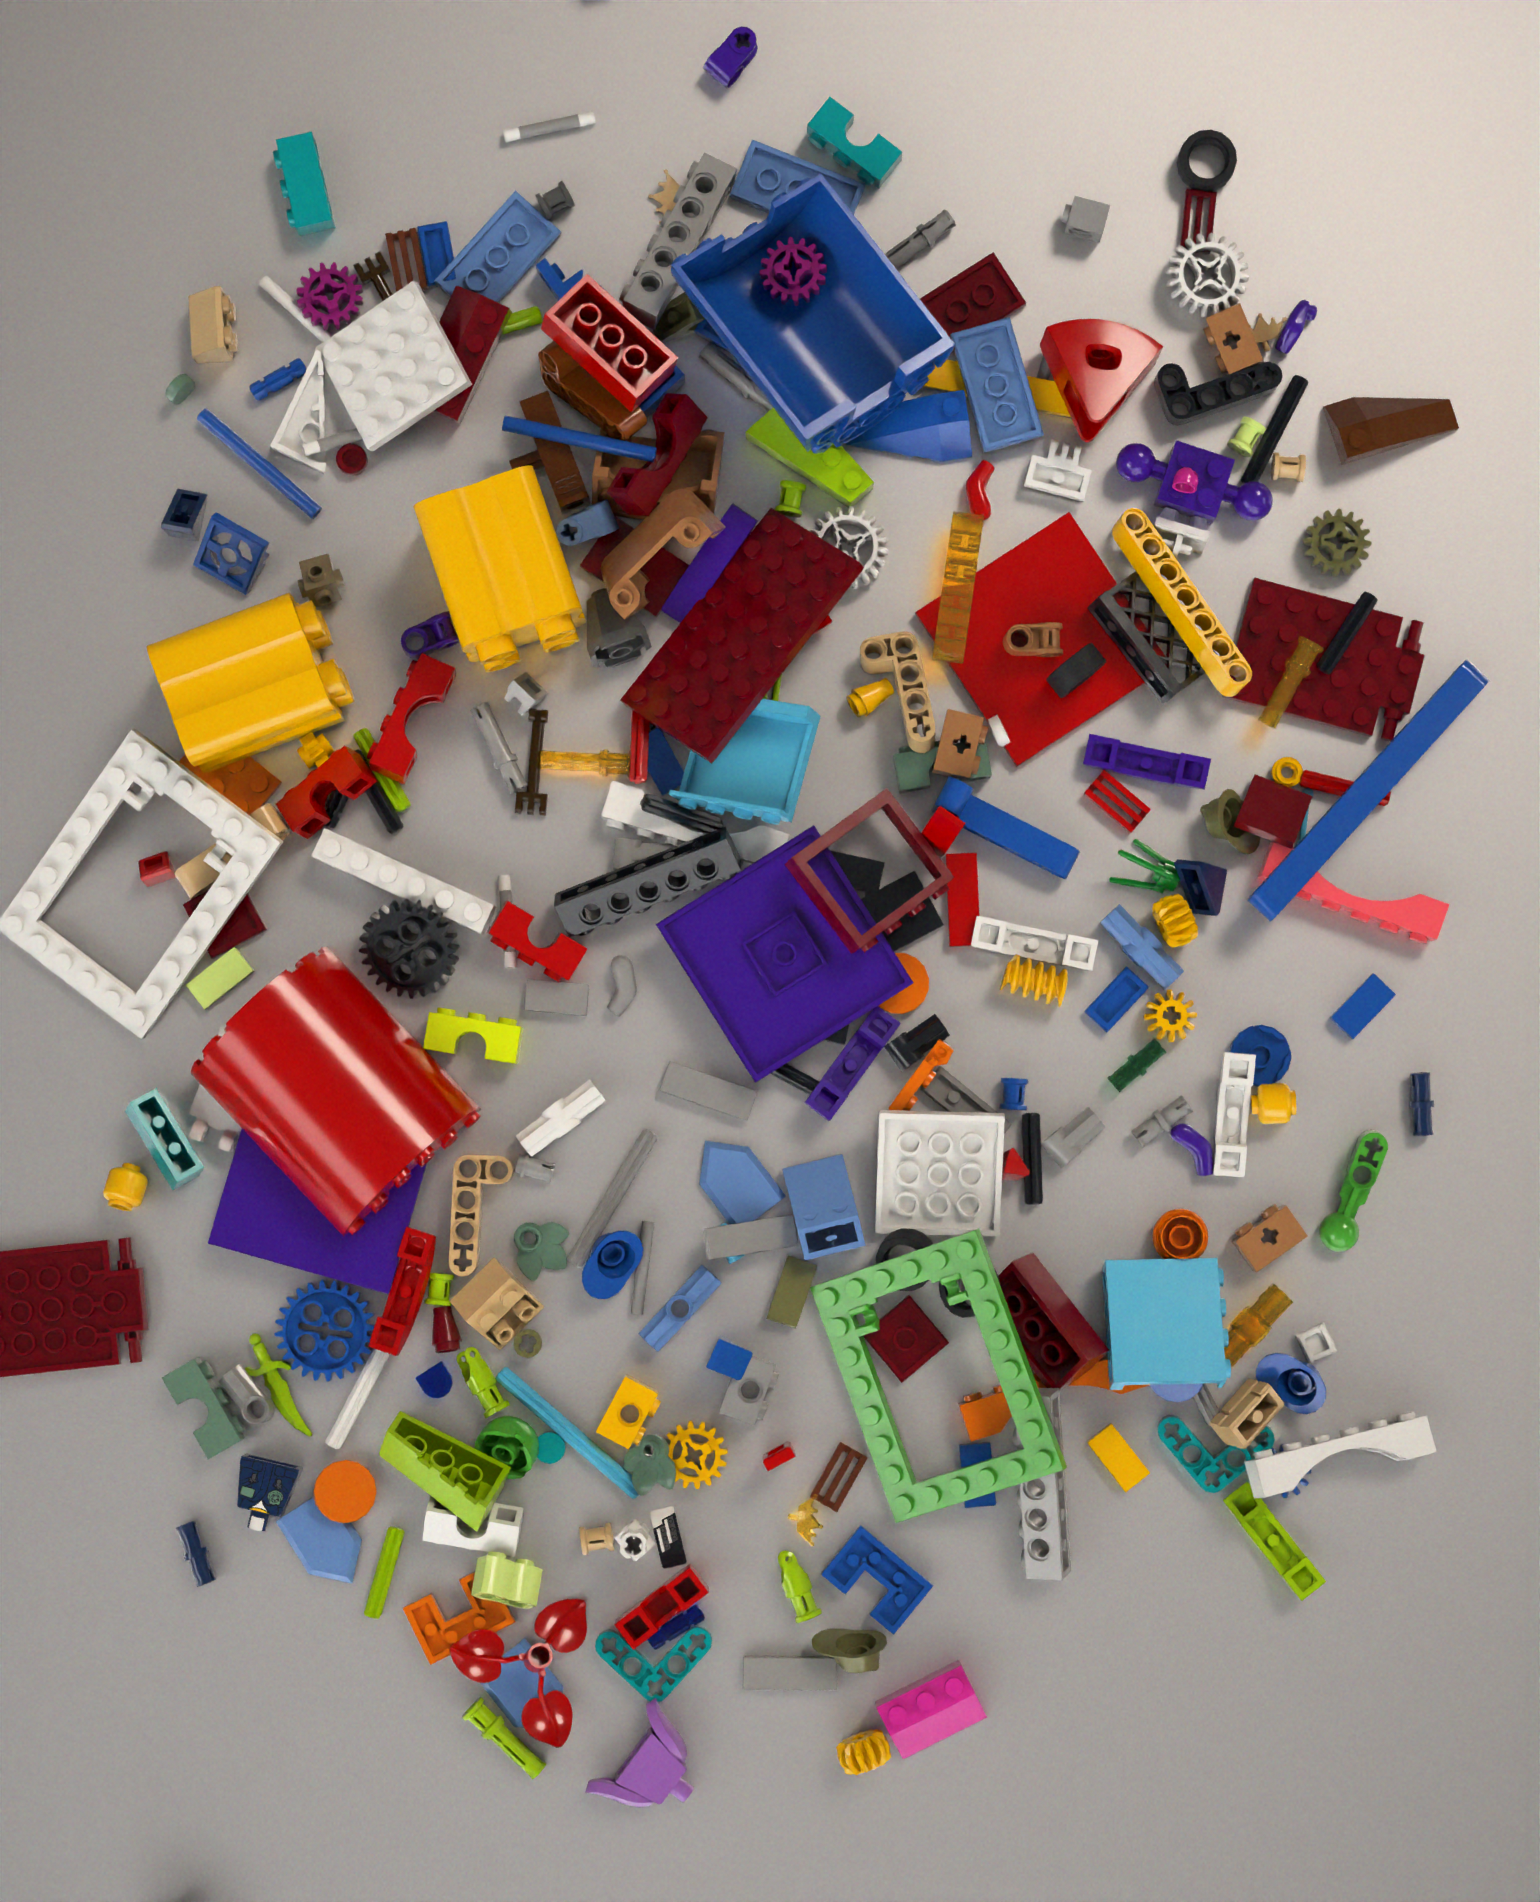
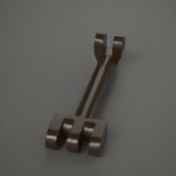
(375, 275)
(532, 795)

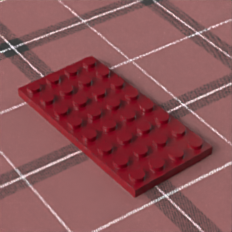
(742, 635)

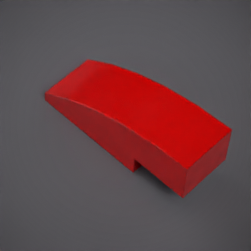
(942, 830)

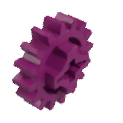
(781, 271)
(317, 299)

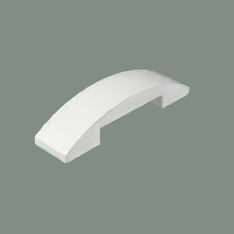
(1034, 943)
(1233, 1114)

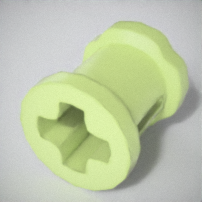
(1246, 437)

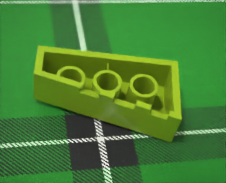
(831, 471)
(445, 1468)

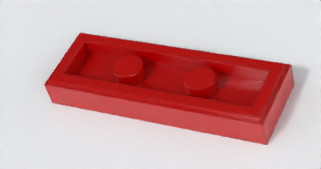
(962, 898)

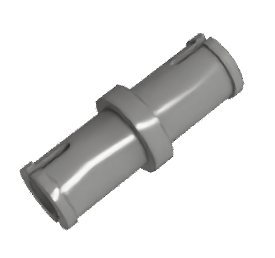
(1162, 1121)

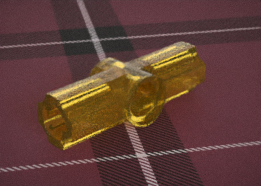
(1255, 1322)

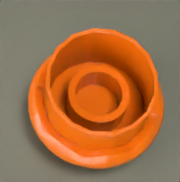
(1180, 1235)

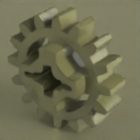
(1350, 542)

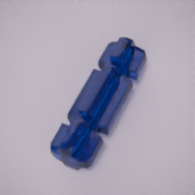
(676, 1626)

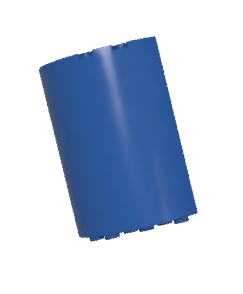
(828, 362)

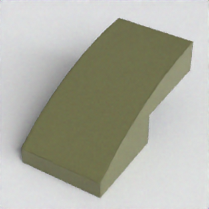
(791, 1292)

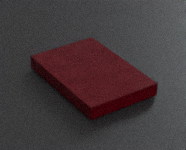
(974, 297)
(662, 569)

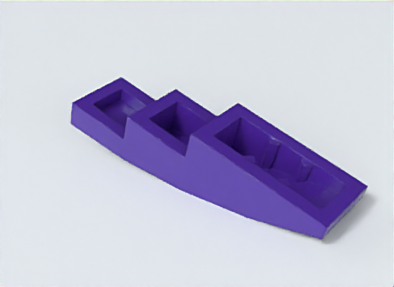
(709, 563)

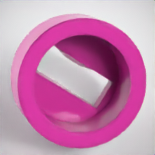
(1185, 480)

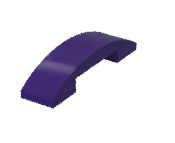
(1146, 762)
(852, 1063)

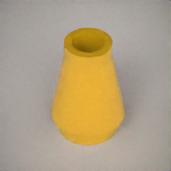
(868, 697)

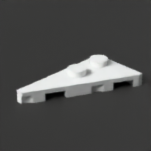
(304, 418)

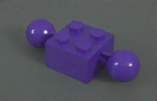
(1250, 500)

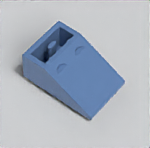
(823, 1207)

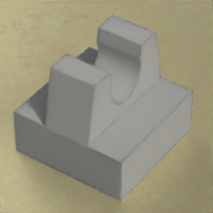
(526, 691)

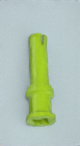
(494, 1729)

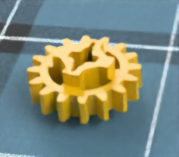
(706, 1447)

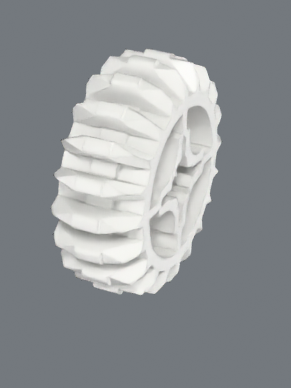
(1196, 265)
(860, 539)

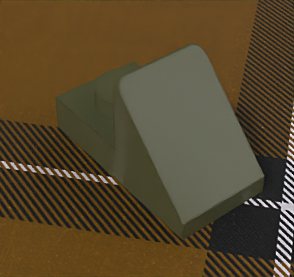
(678, 319)

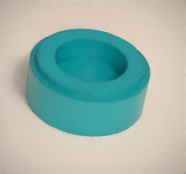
(551, 1447)

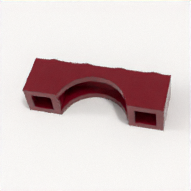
(676, 427)

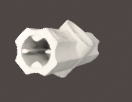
(560, 1118)
(634, 1540)

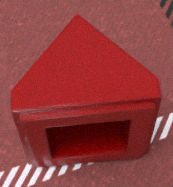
(156, 869)
(1013, 1166)

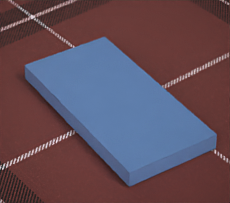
(771, 172)
(501, 251)
(996, 385)

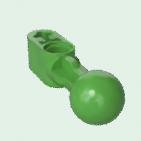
(1339, 1229)

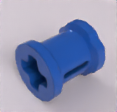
(1013, 1094)

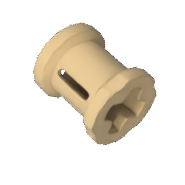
(1288, 467)
(596, 1538)

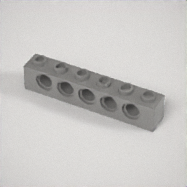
(707, 174)
(1037, 1561)

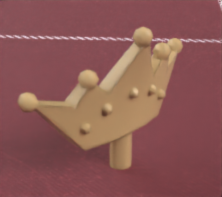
(667, 195)
(1265, 332)

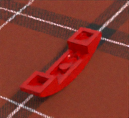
(406, 1293)

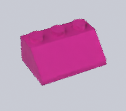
(930, 1709)

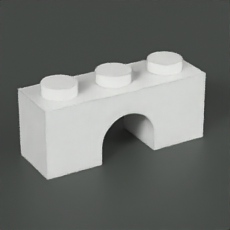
(497, 1533)

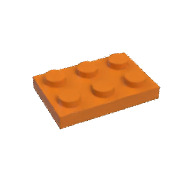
(242, 782)

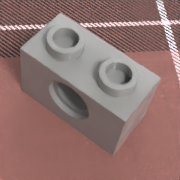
(744, 1408)

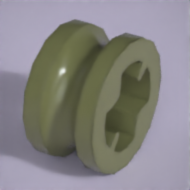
(519, 1339)

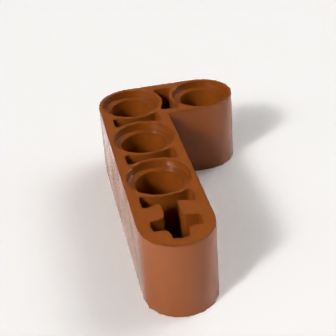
(587, 395)

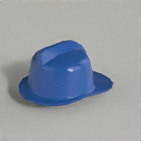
(611, 1263)
(1294, 1382)

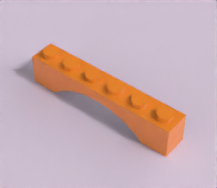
(990, 1412)

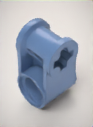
(590, 522)

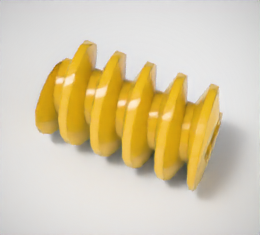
(1035, 980)

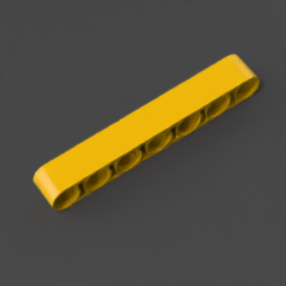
(1181, 616)

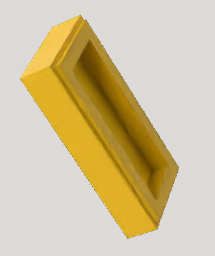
(1118, 1457)

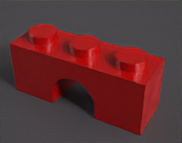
(305, 804)
(511, 930)
(661, 1605)

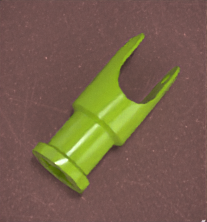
(481, 1381)
(797, 1585)

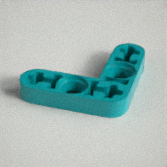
(1207, 1461)
(649, 1671)

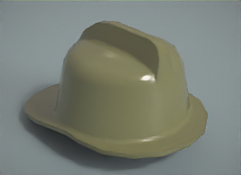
(1220, 820)
(852, 1649)

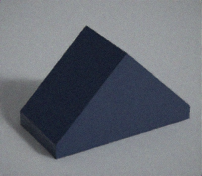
(185, 515)
(1202, 885)

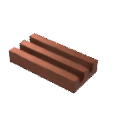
(401, 236)
(851, 1454)

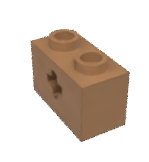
(1232, 323)
(958, 726)
(1286, 1235)

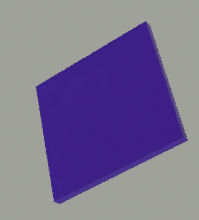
(775, 963)
(276, 1222)

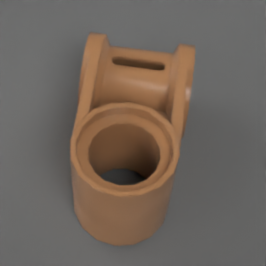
(1040, 638)

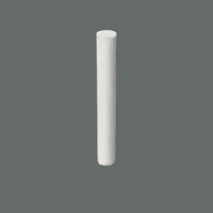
(292, 306)

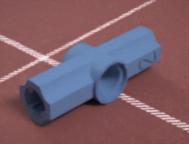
(1141, 947)
(665, 1323)

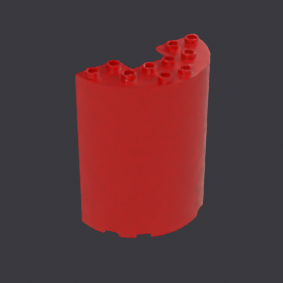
(333, 1088)

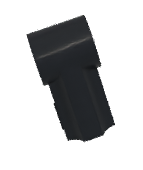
(913, 1044)

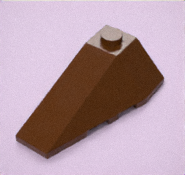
(1377, 425)

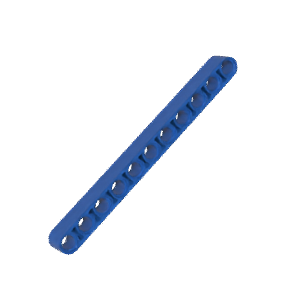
(1368, 790)

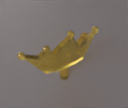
(806, 1520)

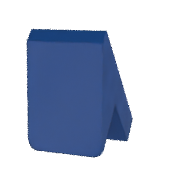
(553, 278)
(729, 1359)

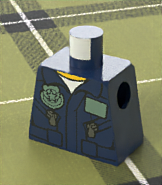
(265, 1488)

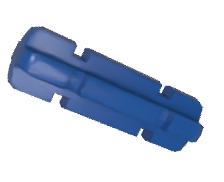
(278, 379)

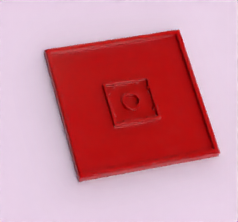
(1039, 582)

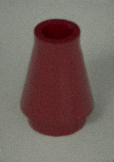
(445, 1331)

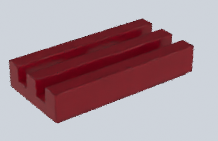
(1200, 194)

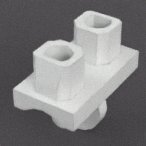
(1182, 537)

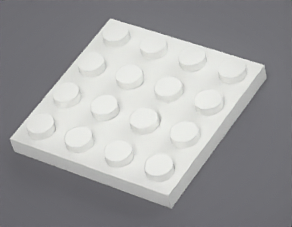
(393, 366)
(939, 1172)

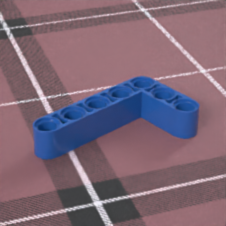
(1006, 829)

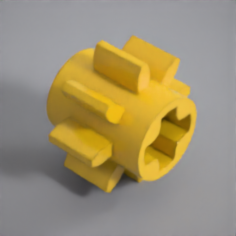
(314, 749)

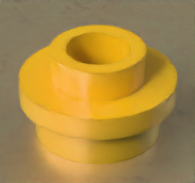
(1290, 763)

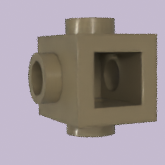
(320, 580)

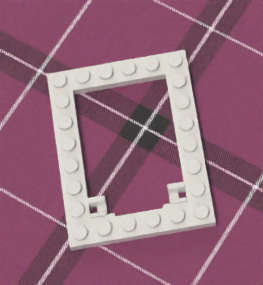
(237, 833)

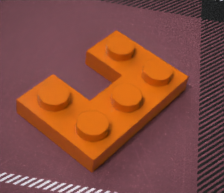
(438, 1635)

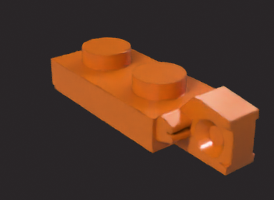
(922, 1076)

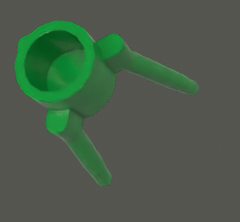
(1163, 874)

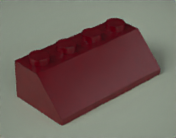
(474, 330)
(1050, 1327)

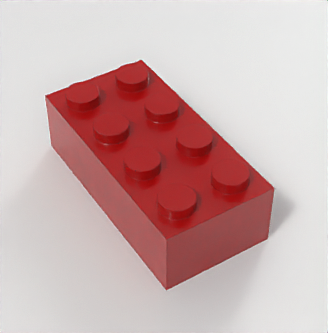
(609, 342)

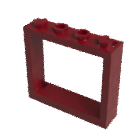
(826, 903)

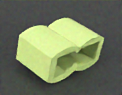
(507, 1581)

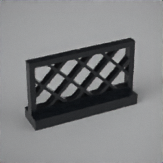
(1134, 644)

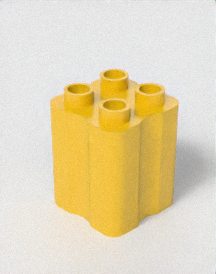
(501, 568)
(250, 681)

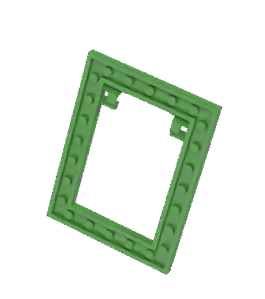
(947, 1262)

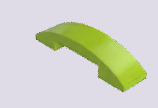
(1274, 1541)

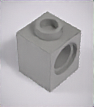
(1085, 218)

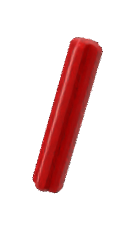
(639, 749)
(1330, 784)

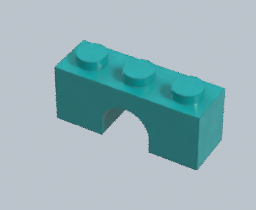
(871, 162)

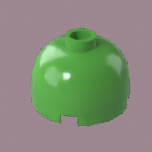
(511, 1443)

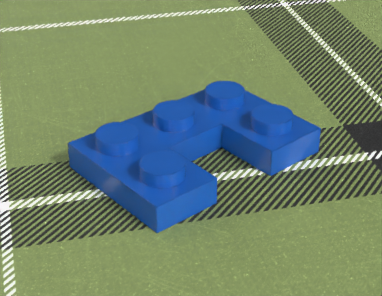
(867, 1553)

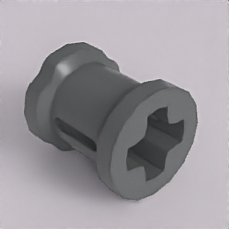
(555, 200)

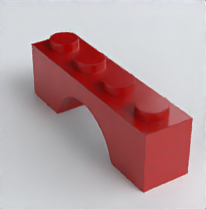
(427, 684)

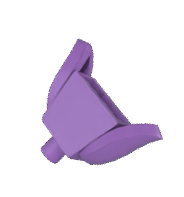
(651, 1768)

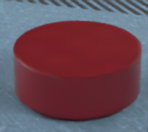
(351, 459)

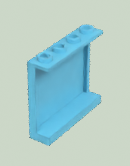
(758, 768)
(1165, 1322)

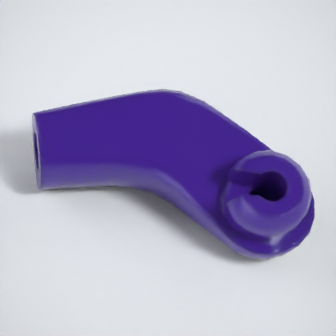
(1295, 325)
(1196, 1145)

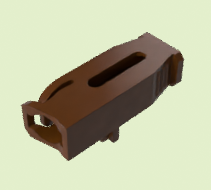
(553, 456)

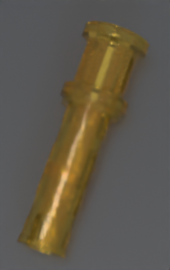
(1296, 670)
(551, 759)

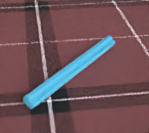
(567, 1430)

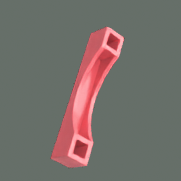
(1415, 915)

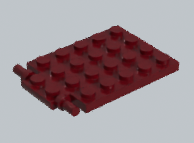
(1366, 678)
(68, 1306)

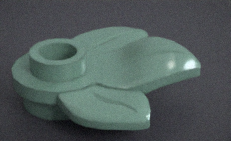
(544, 1251)
(650, 1468)

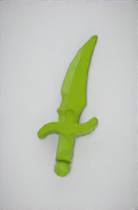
(278, 1387)

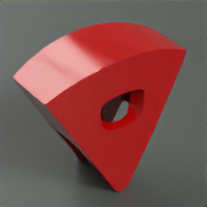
(1096, 368)

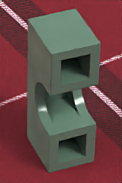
(914, 767)
(195, 1381)

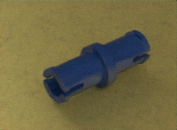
(1421, 1103)
(196, 1553)

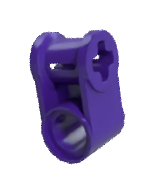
(728, 60)
(432, 635)

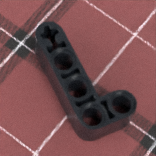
(1219, 388)

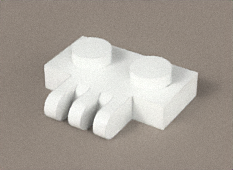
(1059, 473)

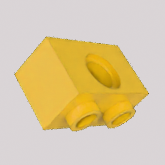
(629, 1393)

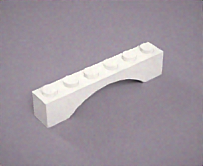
(624, 809)
(403, 881)
(1282, 1471)

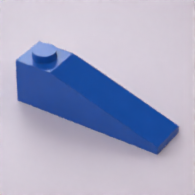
(924, 428)

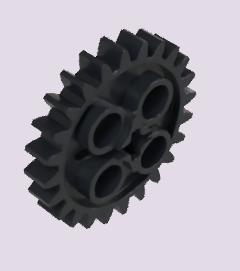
(392, 925)

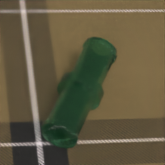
(1136, 1065)

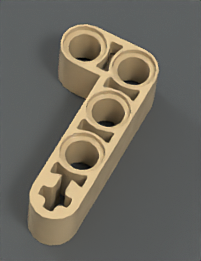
(907, 692)
(198, 876)
(474, 1214)

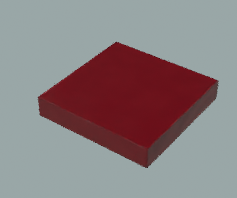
(1273, 811)
(240, 927)
(906, 1338)

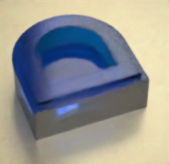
(436, 1381)

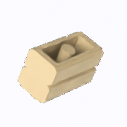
(1247, 1413)

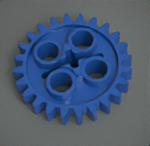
(321, 1359)

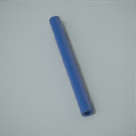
(579, 439)
(259, 463)

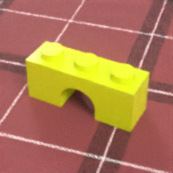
(446, 1030)

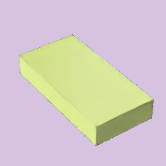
(220, 978)

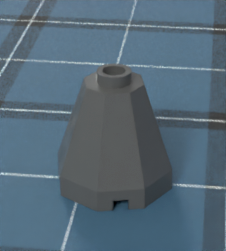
(610, 636)

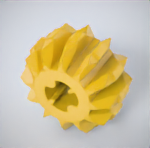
(1175, 920)
(1176, 1007)
(863, 1752)

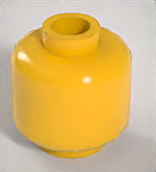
(1274, 1103)
(125, 1187)

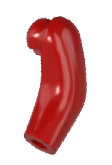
(976, 489)

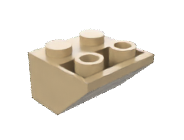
(211, 326)
(496, 1304)

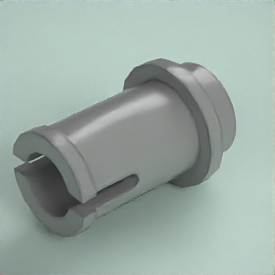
(534, 1168)

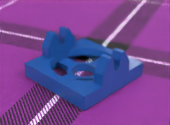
(205, 561)

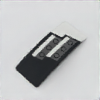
(667, 1537)

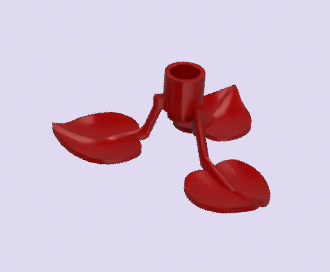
(562, 1626)

